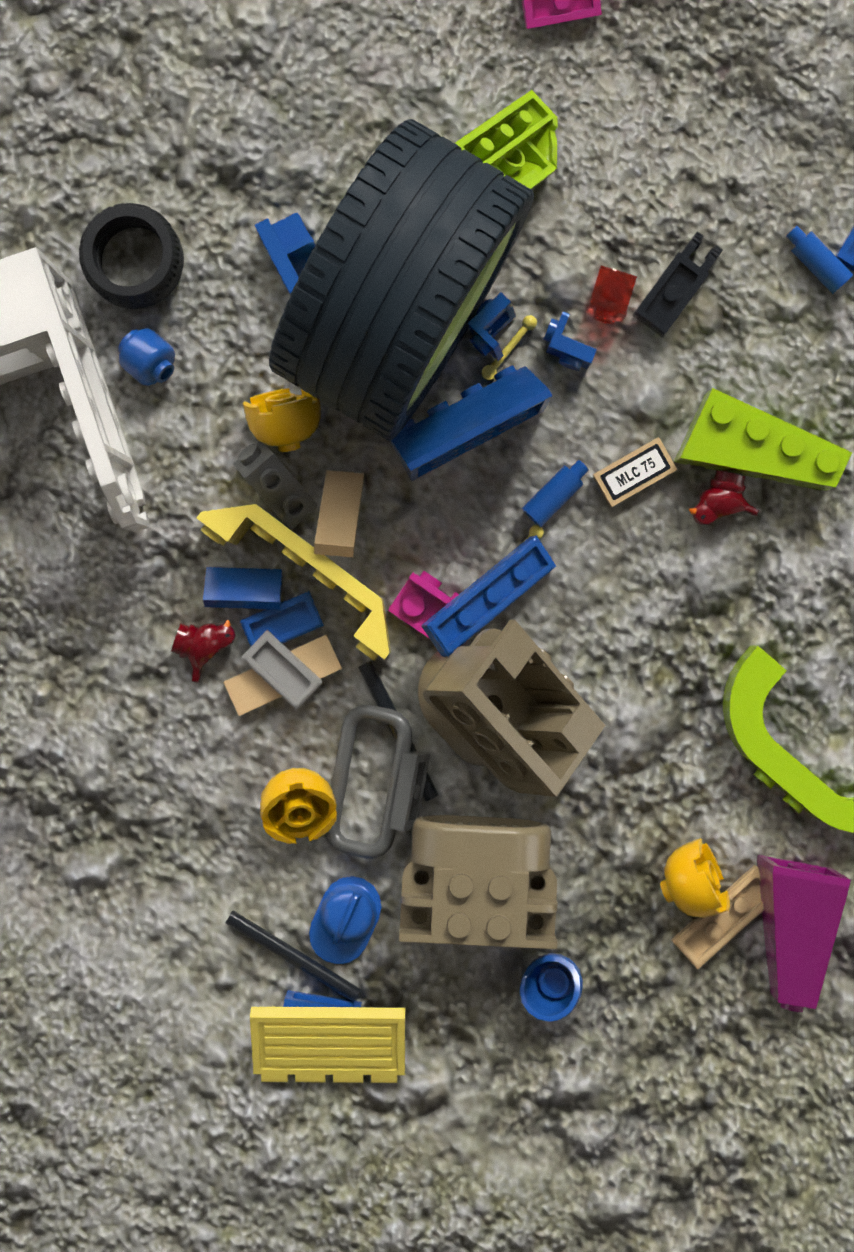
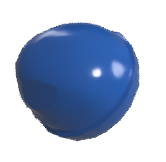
(551, 987)

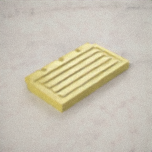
(328, 1042)

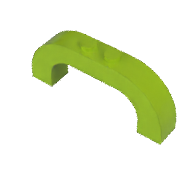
(743, 715)

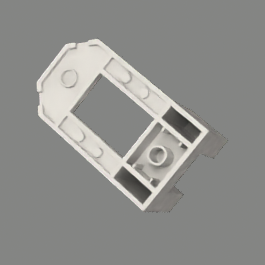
(46, 330)

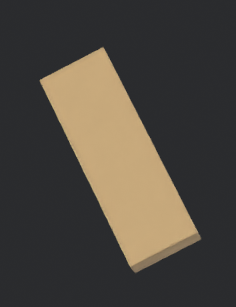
(339, 514)
(252, 691)
(707, 935)

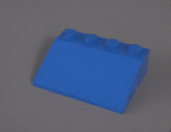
(471, 421)

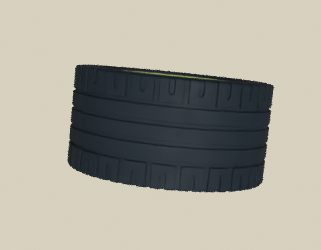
(398, 277)

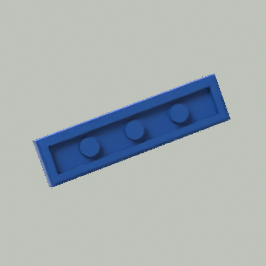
(488, 596)

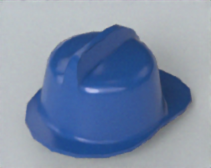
(345, 920)

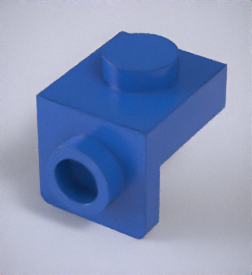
(488, 322)
(571, 352)

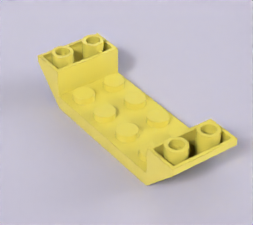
(233, 523)

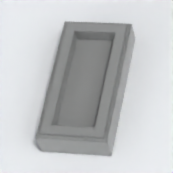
(282, 669)

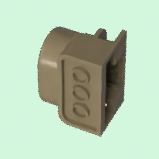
(509, 710)
(479, 883)

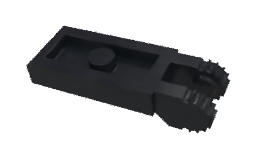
(675, 288)

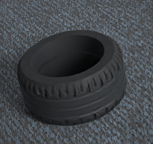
(108, 224)

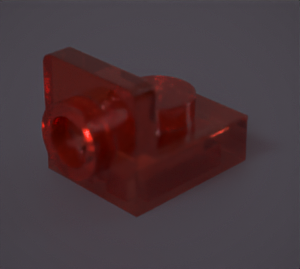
(611, 295)

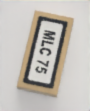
(634, 472)

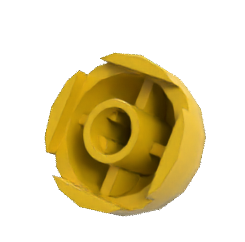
(282, 418)
(297, 806)
(694, 881)

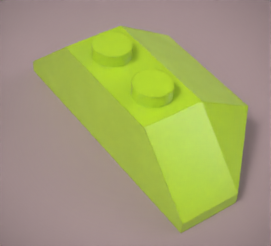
(518, 141)

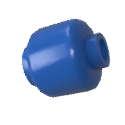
(146, 356)

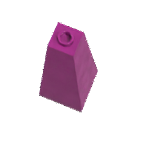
(799, 927)

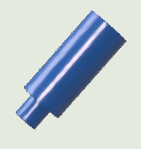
(819, 259)
(555, 493)

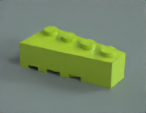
(758, 445)

